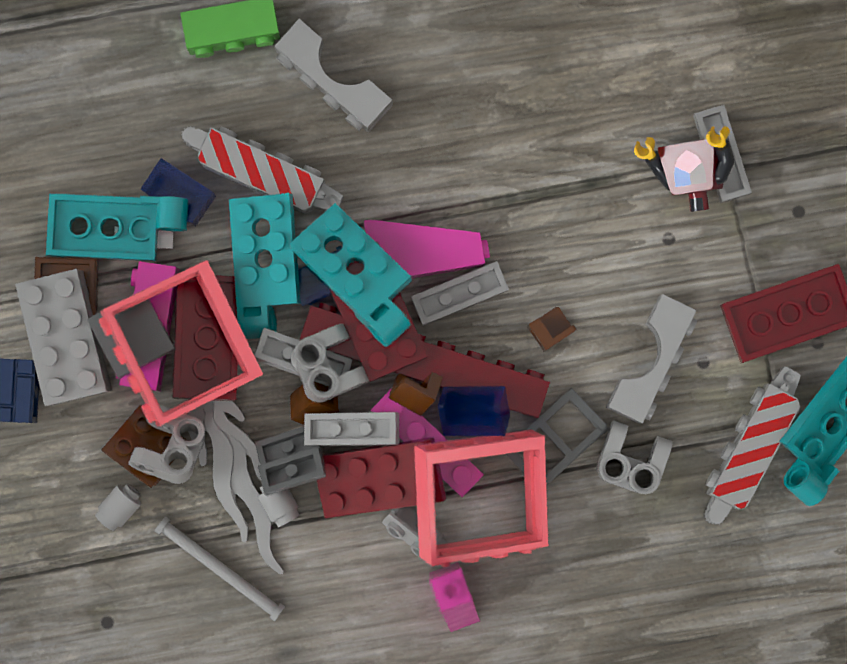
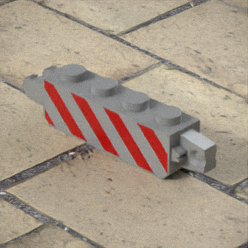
(259, 170)
(753, 447)

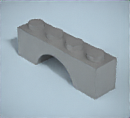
(361, 102)
(669, 325)

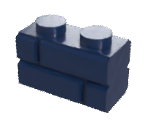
(18, 391)

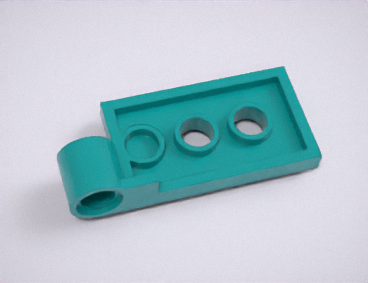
(137, 220)
(257, 286)
(365, 293)
(814, 445)

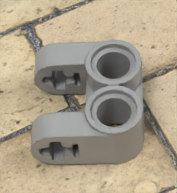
(321, 367)
(188, 451)
(629, 466)

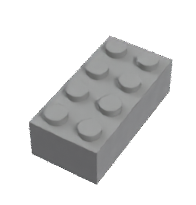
(61, 339)

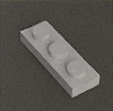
(737, 182)
(459, 293)
(276, 351)
(351, 429)

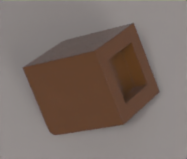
(551, 328)
(413, 395)
(302, 405)

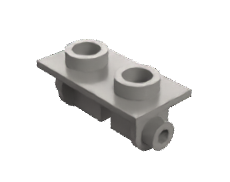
(402, 525)

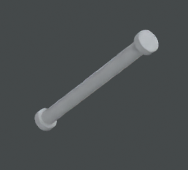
(219, 568)

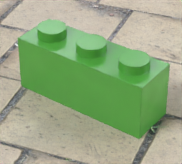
(230, 27)

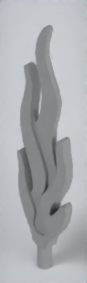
(231, 471)

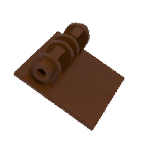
(134, 434)

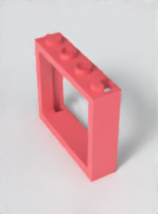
(226, 321)
(497, 546)

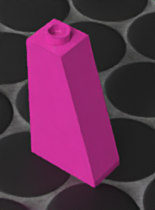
(429, 249)
(453, 597)

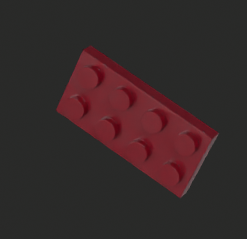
(787, 313)
(202, 350)
(374, 356)
(373, 479)

